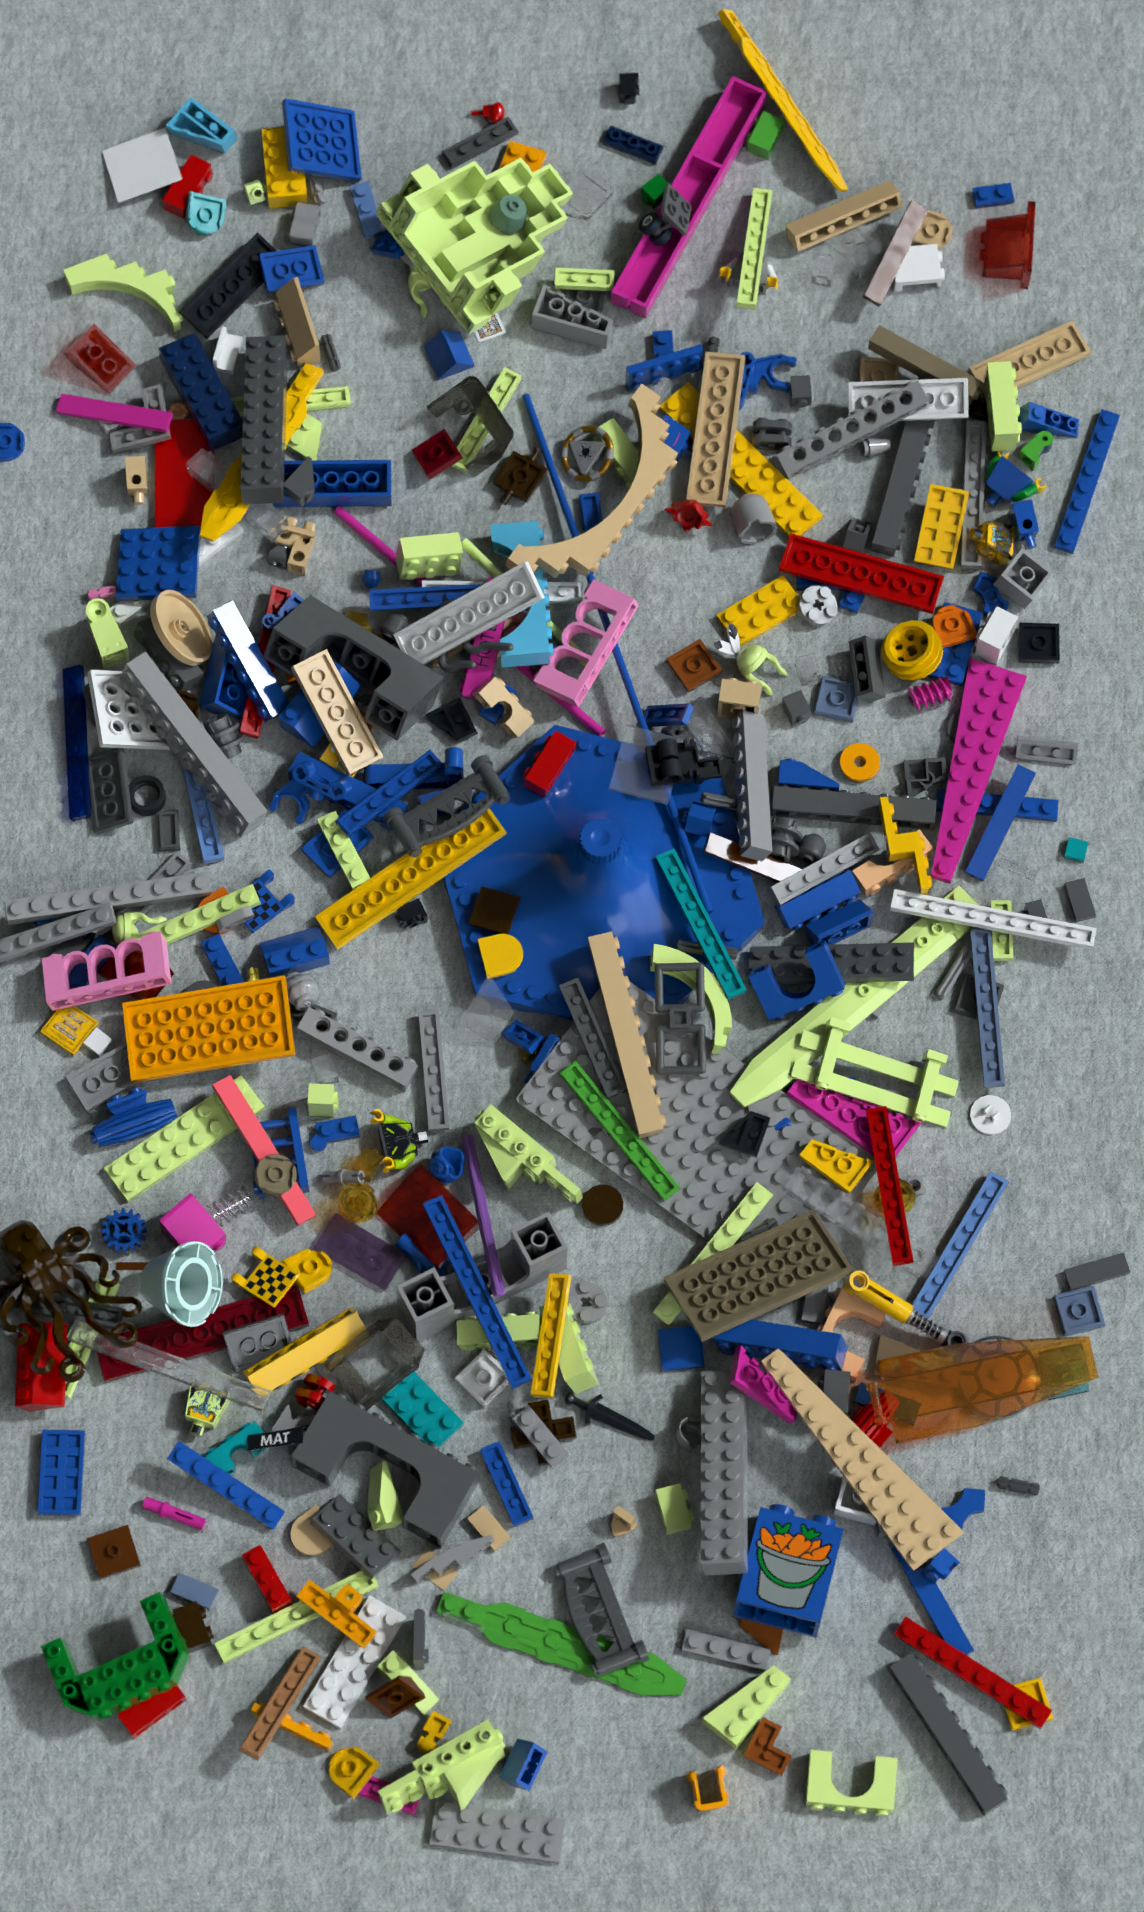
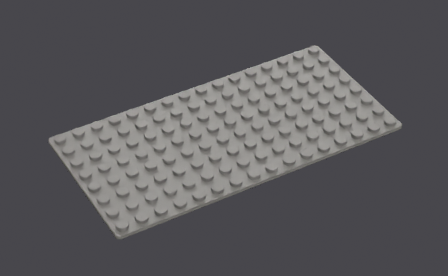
(696, 1117)

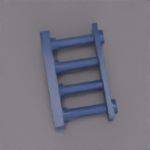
(293, 1140)

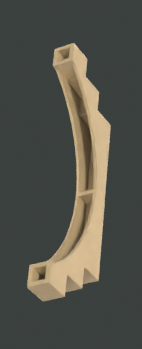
(588, 548)

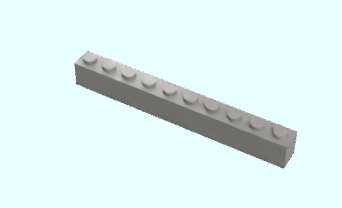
(120, 896)

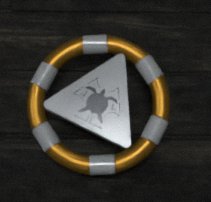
(587, 453)

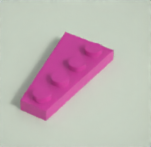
(760, 1386)

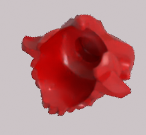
(689, 514)

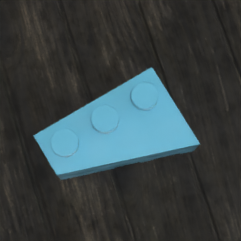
(202, 127)

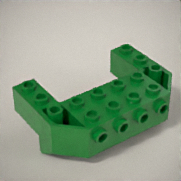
(126, 1678)

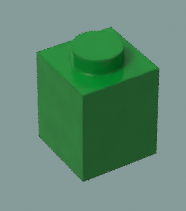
(653, 191)

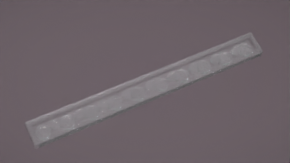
(173, 1368)

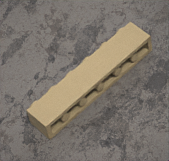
(843, 215)

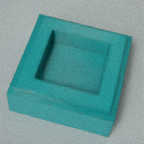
(1076, 849)

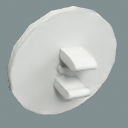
(990, 1115)

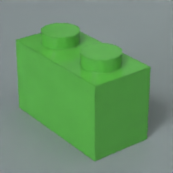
(765, 135)

